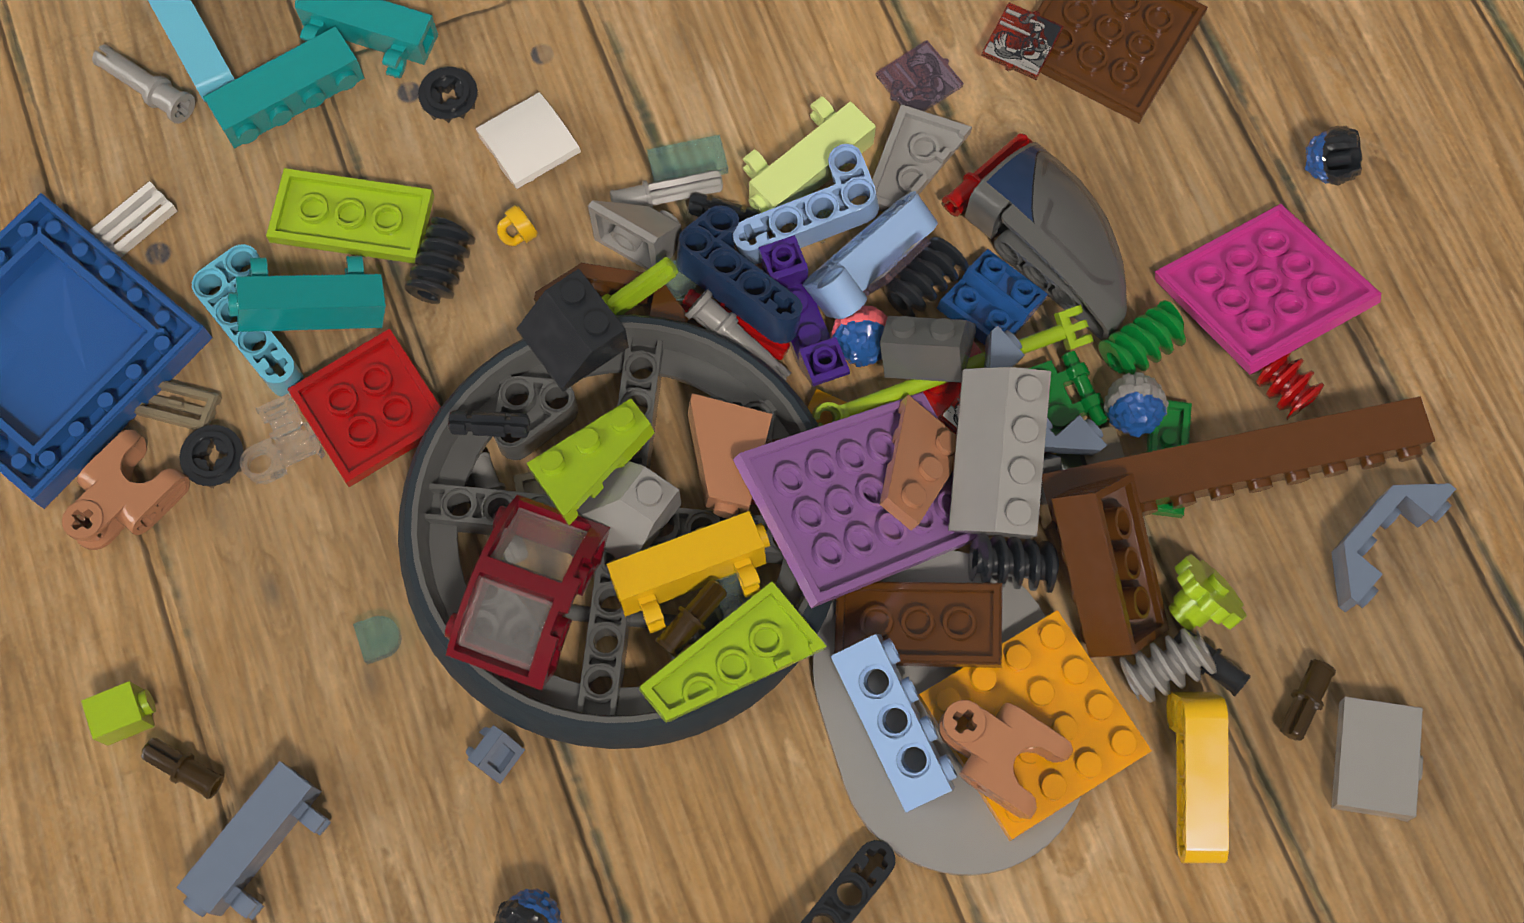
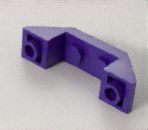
(813, 349)

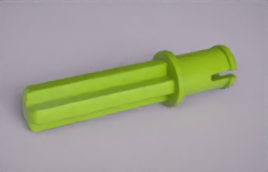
(641, 287)

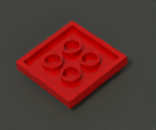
(367, 407)

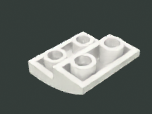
(528, 140)

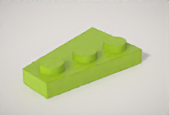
(583, 461)

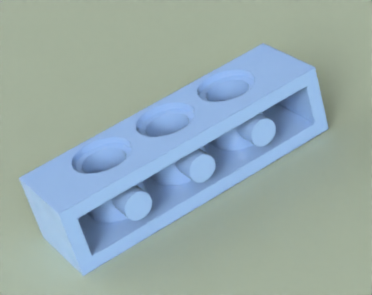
(911, 786)

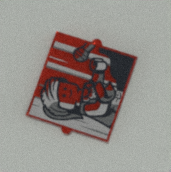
(1022, 41)

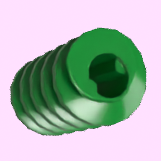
(1144, 339)

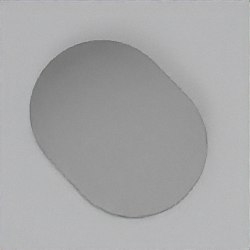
(957, 829)

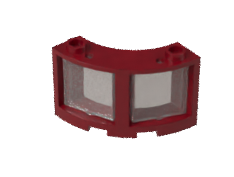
(522, 591)

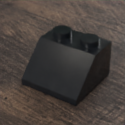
(572, 330)

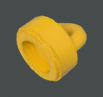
(520, 222)

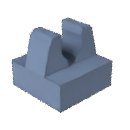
(495, 753)

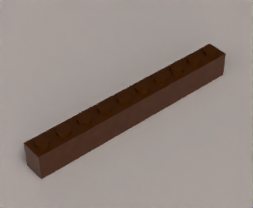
(1258, 457)

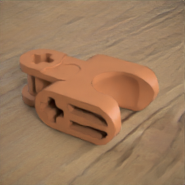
(115, 500)
(993, 747)

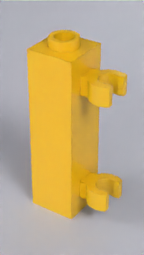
(688, 564)

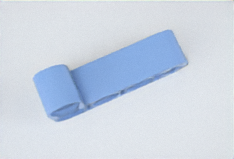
(804, 210)
(842, 279)

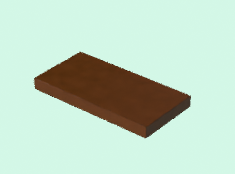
(926, 621)

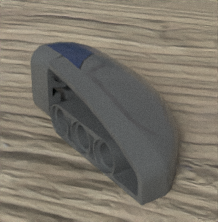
(1053, 235)

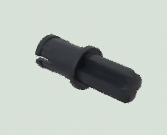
(1227, 673)

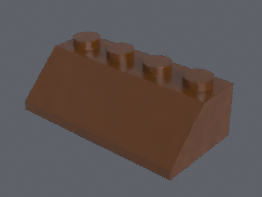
(1110, 566)

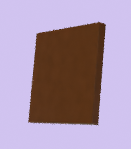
(1119, 48)

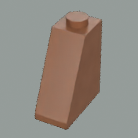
(718, 436)

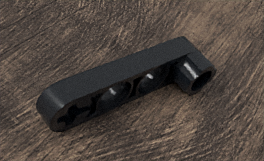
(830, 904)

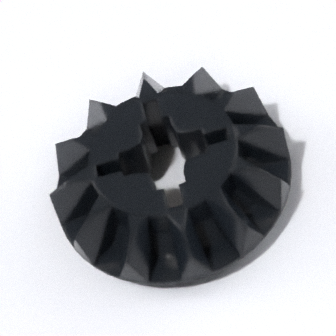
(445, 80)
(200, 444)

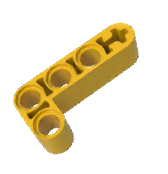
(1201, 775)

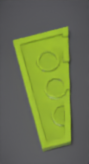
(738, 651)

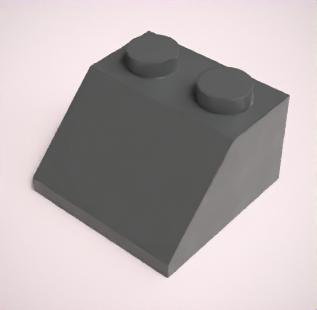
(926, 348)

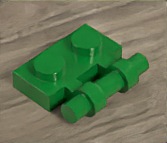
(1060, 407)

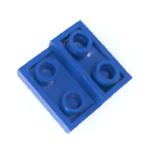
(992, 297)

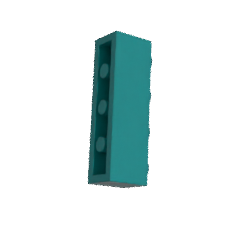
(284, 87)

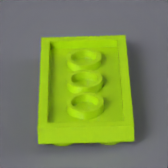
(350, 215)

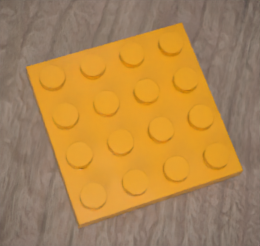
(1061, 687)

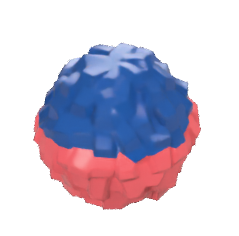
(861, 335)

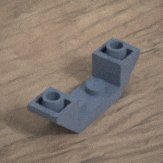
(1078, 436)
(1352, 572)

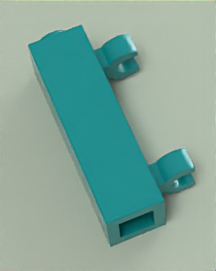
(373, 24)
(307, 300)

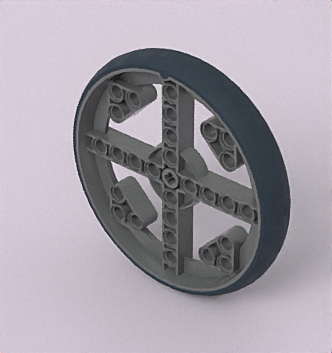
(438, 484)

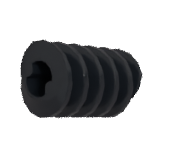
(438, 261)
(923, 274)
(1014, 560)

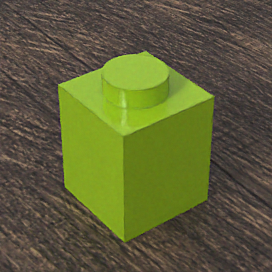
(119, 713)

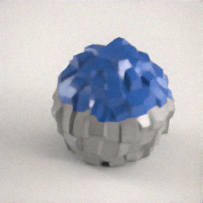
(1135, 404)

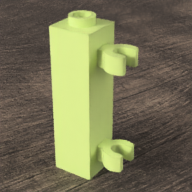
(806, 164)

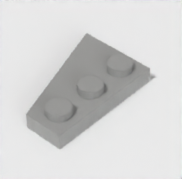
(915, 153)

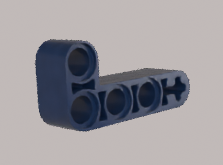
(710, 261)

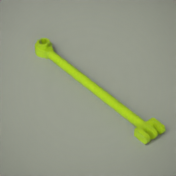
(1063, 331)

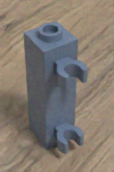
(249, 841)

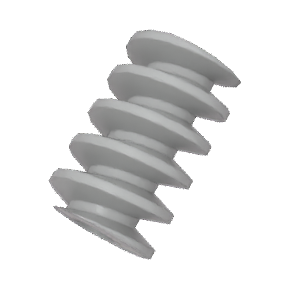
(1168, 665)

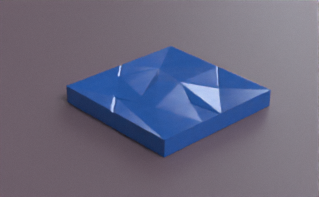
(76, 347)

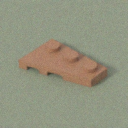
(919, 463)

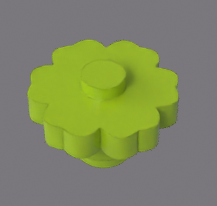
(1204, 596)

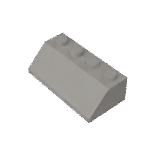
(1000, 451)

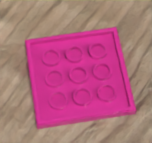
(1267, 288)

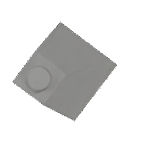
(635, 231)
(634, 507)

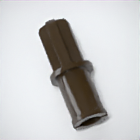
(691, 618)
(1307, 699)
(182, 767)

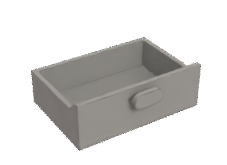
(1377, 758)

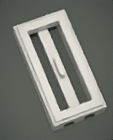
(130, 215)

